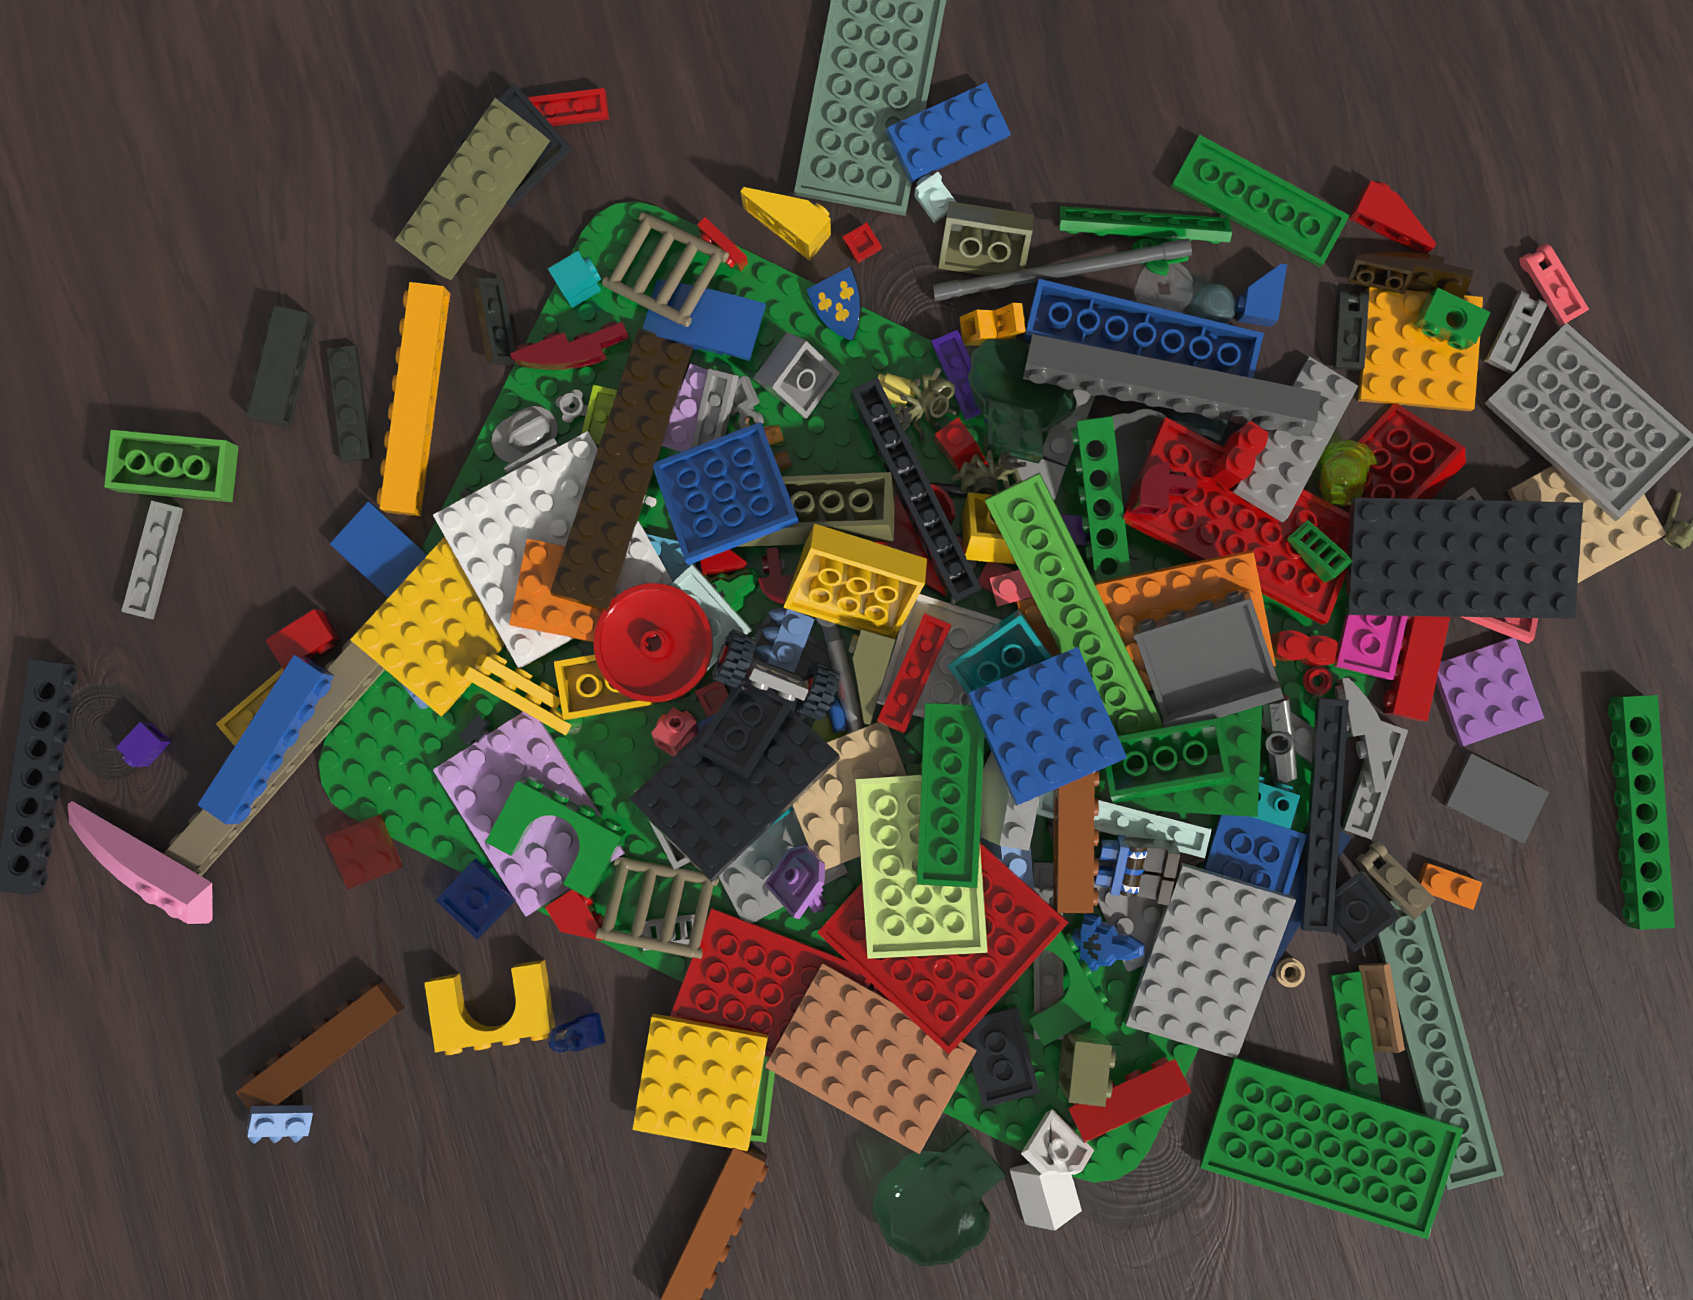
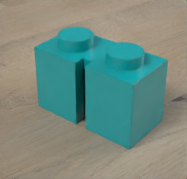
(576, 278)

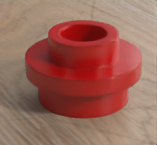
(1326, 680)

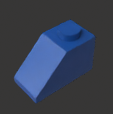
(1262, 299)

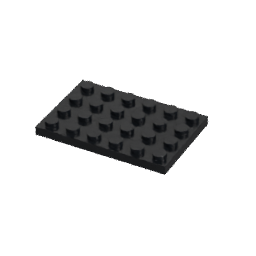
(718, 813)

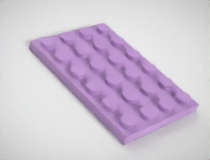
(479, 786)

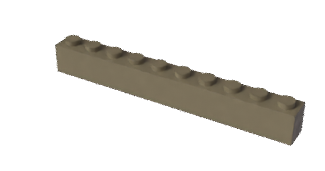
(209, 837)

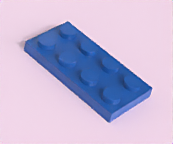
(948, 132)

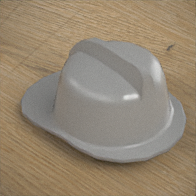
(523, 432)

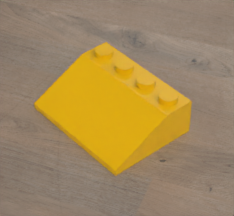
(855, 582)

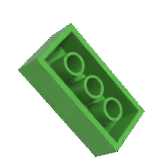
(171, 466)

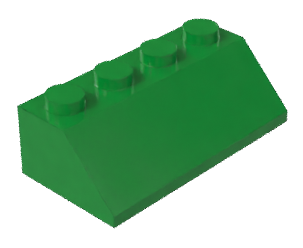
(1169, 761)

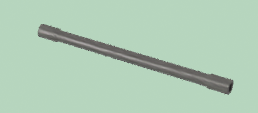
(1165, 251)

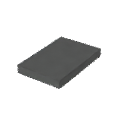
(1496, 798)

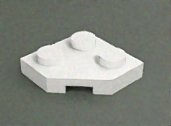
(1056, 1147)

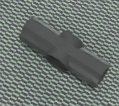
(1281, 752)

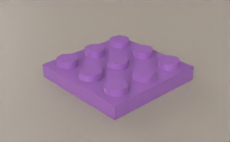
(1488, 692)

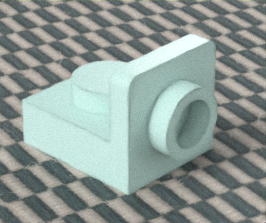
(933, 196)

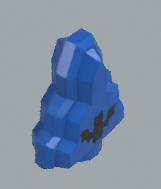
(1103, 944)

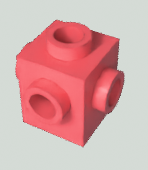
(674, 731)

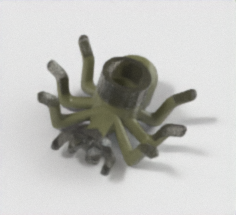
(931, 400)
(984, 479)

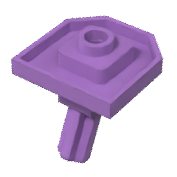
(799, 881)

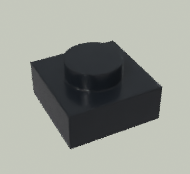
(476, 730)

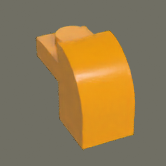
(992, 324)

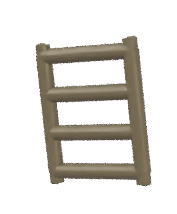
(669, 234)
(663, 944)

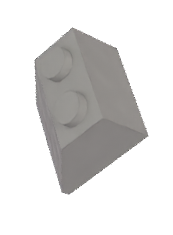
(796, 374)

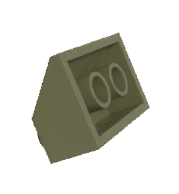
(985, 239)

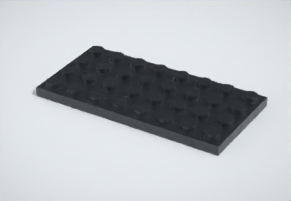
(1463, 558)

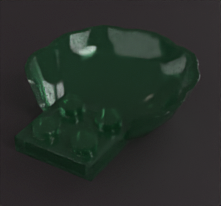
(1013, 406)
(935, 1202)

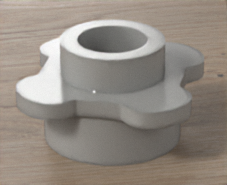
(565, 401)

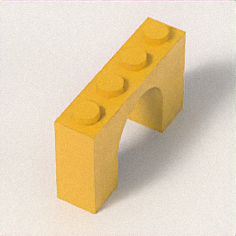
(456, 1029)

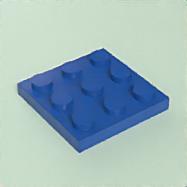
(1255, 852)

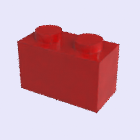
(304, 637)

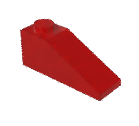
(1389, 216)

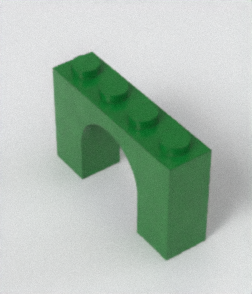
(596, 836)
(1078, 1003)

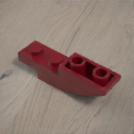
(560, 354)

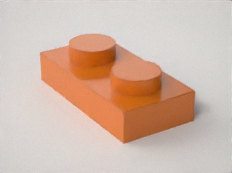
(1450, 885)

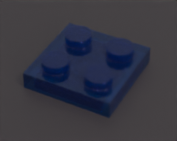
(476, 899)

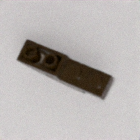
(1409, 270)

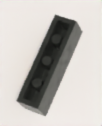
(281, 367)

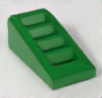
(1332, 551)

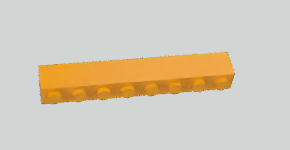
(414, 399)

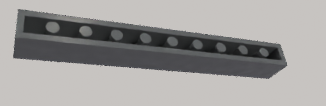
(1172, 385)

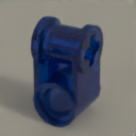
(577, 1034)

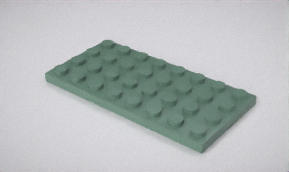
(868, 77)

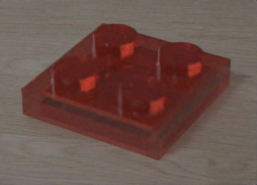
(364, 851)

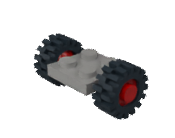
(812, 693)

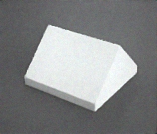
(1045, 1199)

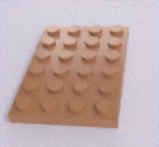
(868, 1059)

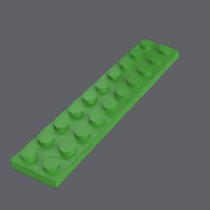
(1071, 600)

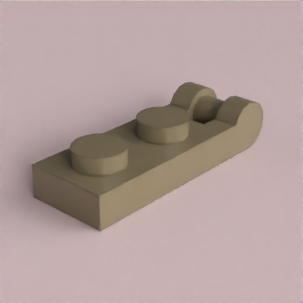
(1395, 881)

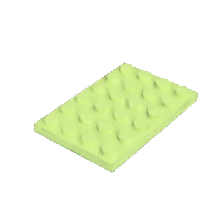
(899, 913)

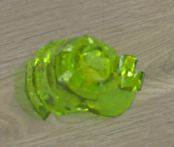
(1344, 471)

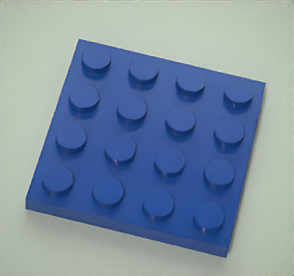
(724, 493)
(1046, 726)

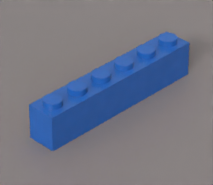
(266, 740)

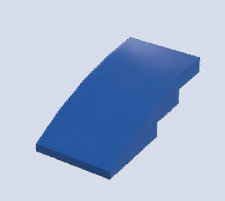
(718, 324)

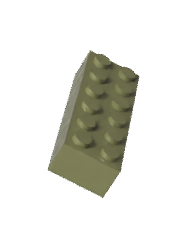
(472, 190)
(843, 502)

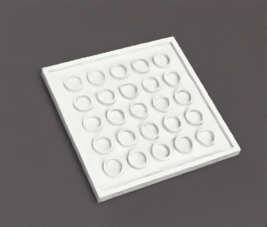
(535, 504)

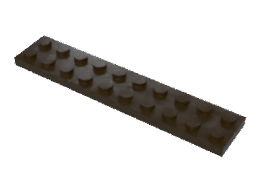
(621, 471)

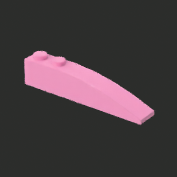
(144, 869)

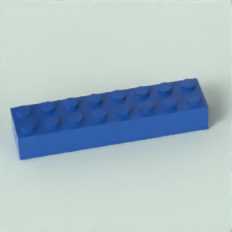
(1140, 329)

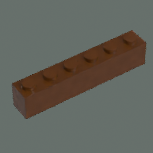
(322, 1048)

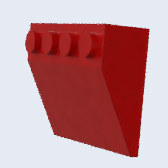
(1410, 457)

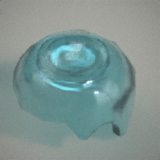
(1214, 303)

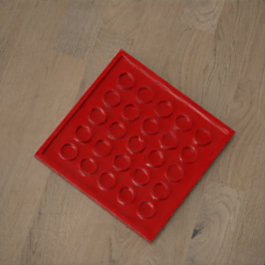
(955, 990)

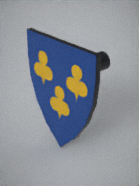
(838, 302)

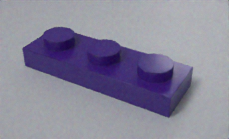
(956, 367)

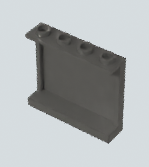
(1208, 660)

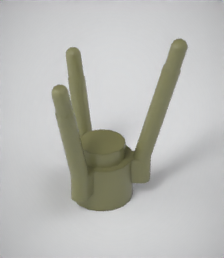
(1679, 534)

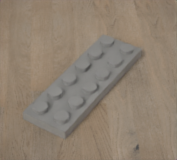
(1290, 459)

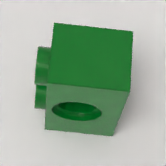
(1468, 319)

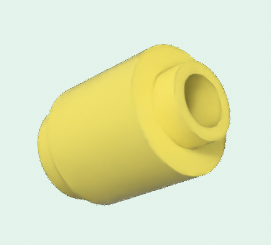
(893, 386)

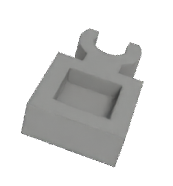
(744, 401)

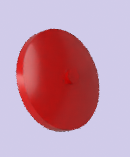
(653, 643)

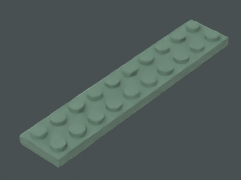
(1438, 1043)

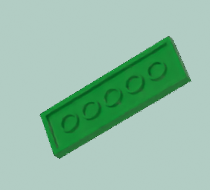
(1260, 201)
(950, 797)

